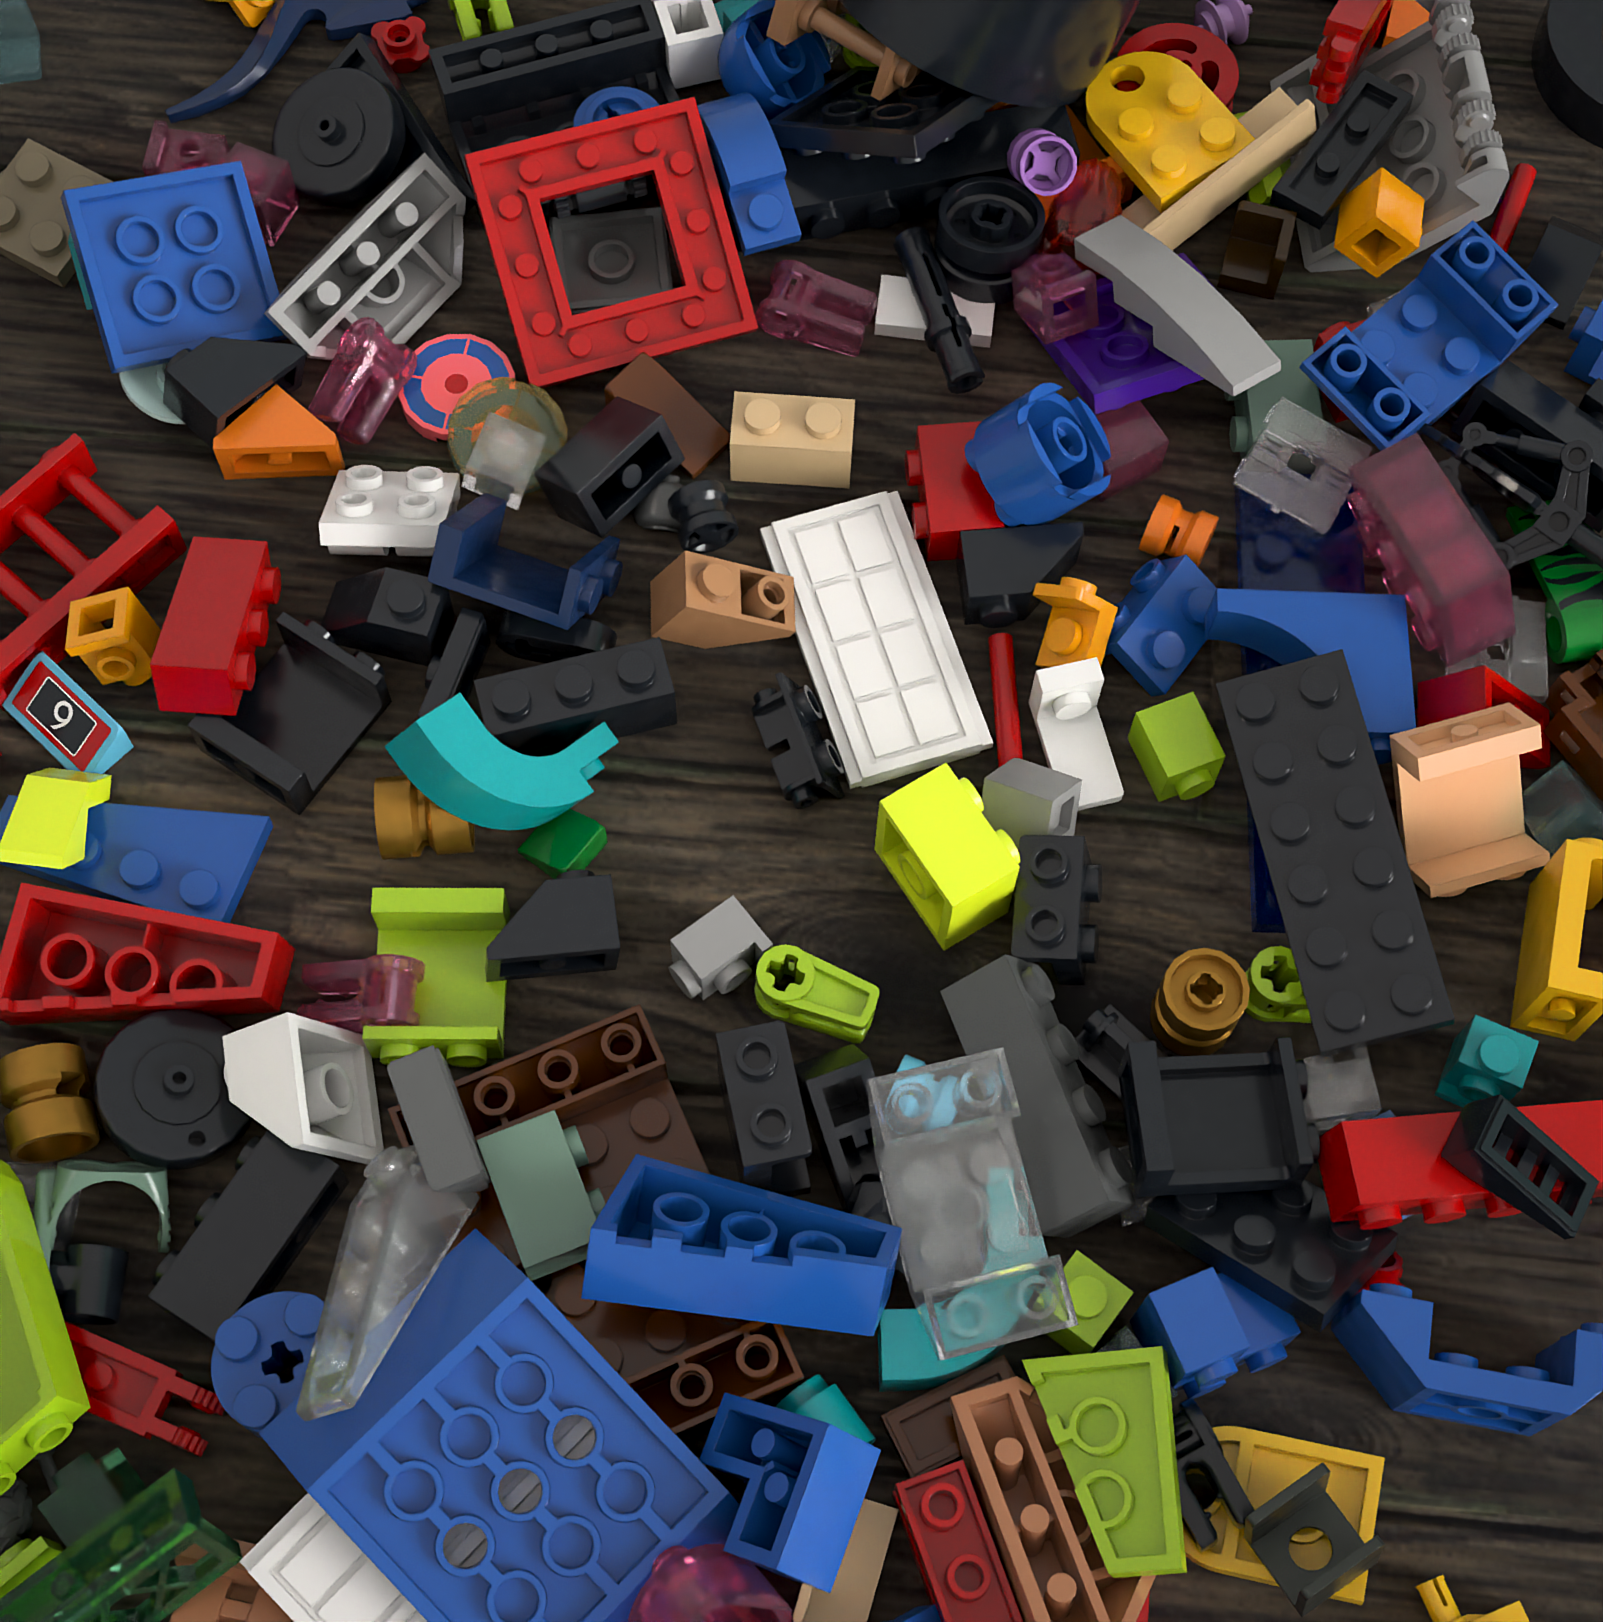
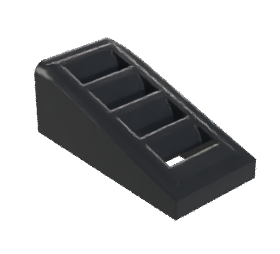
(1479, 1152)

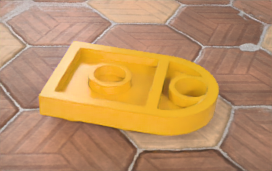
(1166, 130)
(1267, 1466)

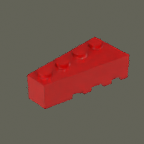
(116, 960)

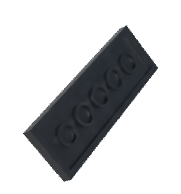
(1334, 854)

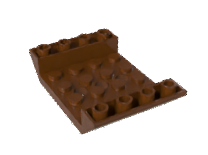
(620, 1099)

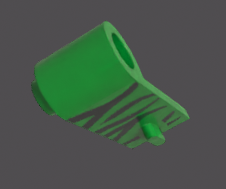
(1573, 597)

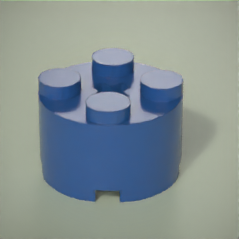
(1040, 456)
(253, 1350)

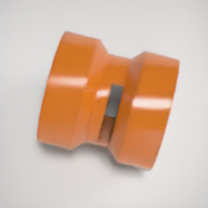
(1192, 538)

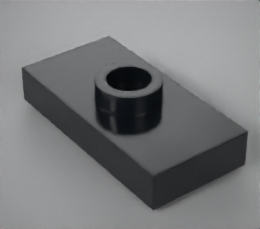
(460, 662)

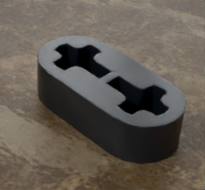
(547, 643)

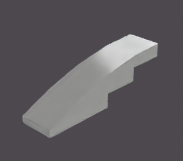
(1185, 310)

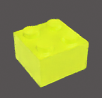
(947, 854)

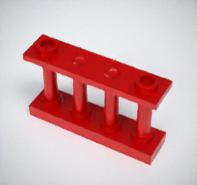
(133, 561)

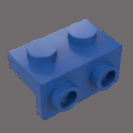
(1161, 622)

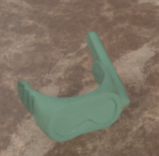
(58, 1185)

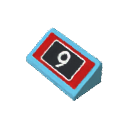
(65, 718)

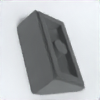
(438, 1122)

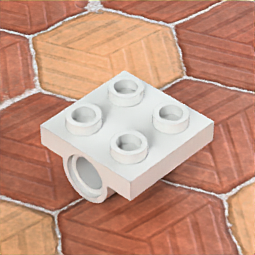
(387, 509)

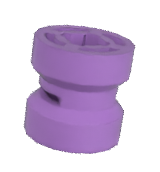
(1050, 169)

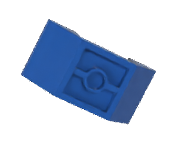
(1431, 339)
(1391, 1344)

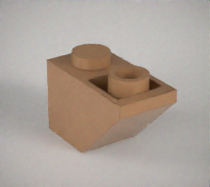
(720, 603)

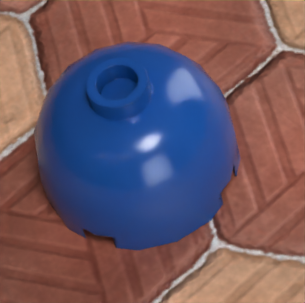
(766, 69)

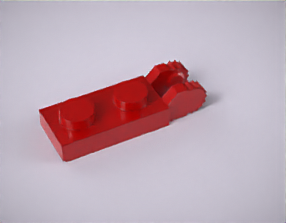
(137, 1390)

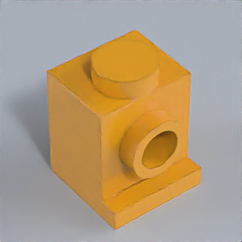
(116, 652)

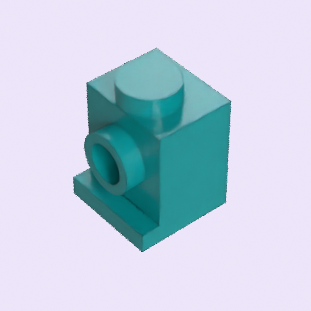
(1485, 1063)

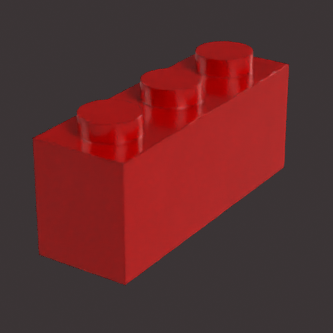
(215, 626)

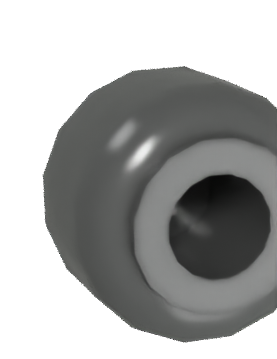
(653, 509)

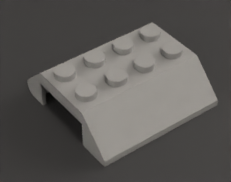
(1440, 145)

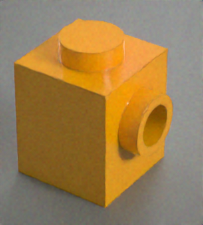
(1379, 223)

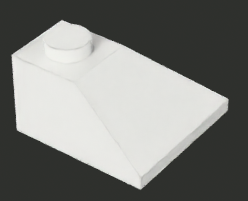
(306, 1085)

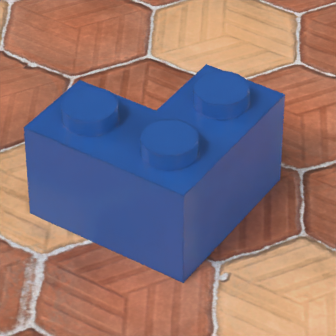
(1212, 1328)
(800, 1487)

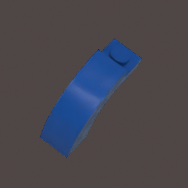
(750, 172)

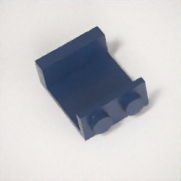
(473, 564)

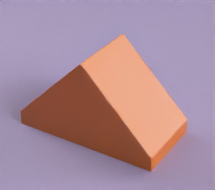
(277, 441)

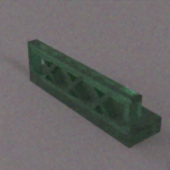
(128, 1557)

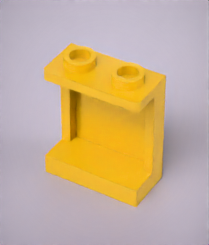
(1550, 988)

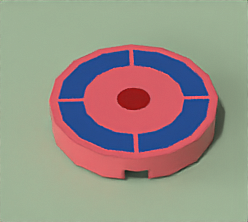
(444, 373)

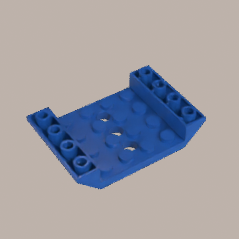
(463, 1403)

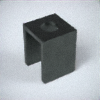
(1308, 1506)

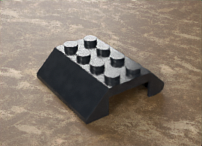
(540, 74)

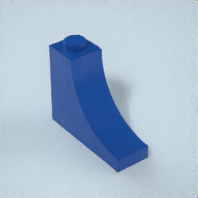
(1309, 624)

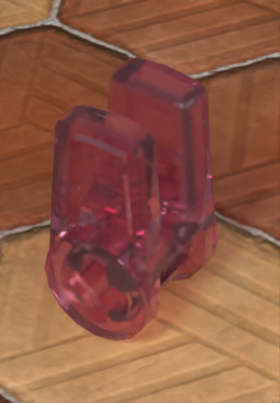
(816, 309)
(362, 381)
(383, 989)

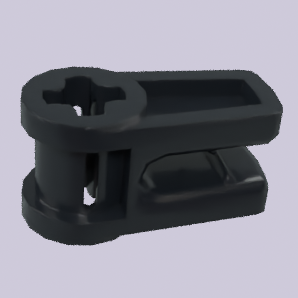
(1205, 1453)

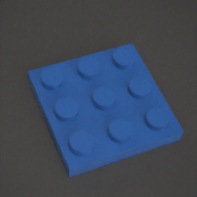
(172, 262)

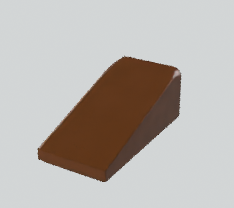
(693, 428)

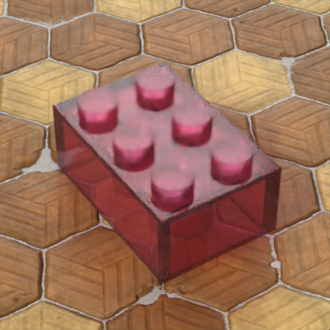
(1431, 551)

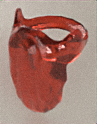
(1083, 205)

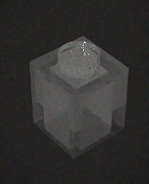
(503, 460)

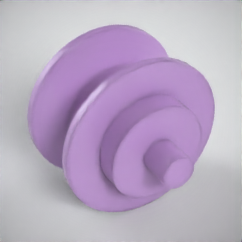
(1225, 20)

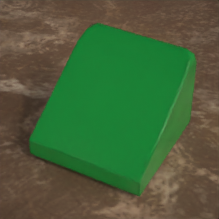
(564, 843)

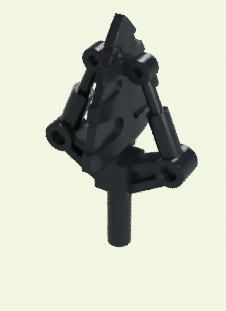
(1558, 521)

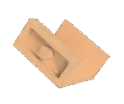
(1464, 799)

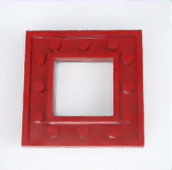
(655, 141)

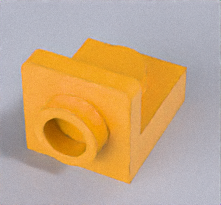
(1077, 622)

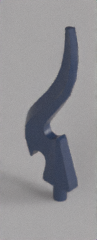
(278, 31)

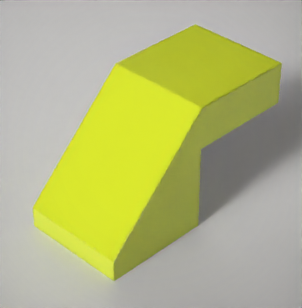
(52, 817)

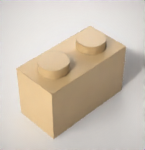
(791, 439)

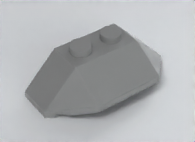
(386, 264)

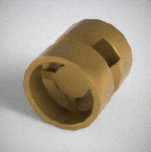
(411, 821)
(1199, 1002)
(47, 1103)

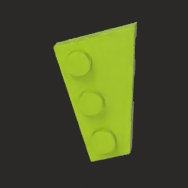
(1120, 1449)

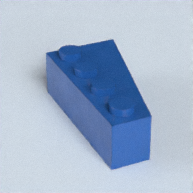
(737, 1252)

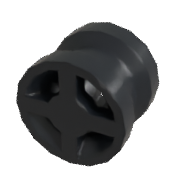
(703, 516)

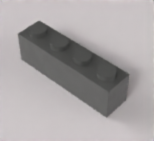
(1060, 1132)

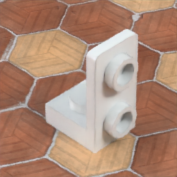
(1072, 730)

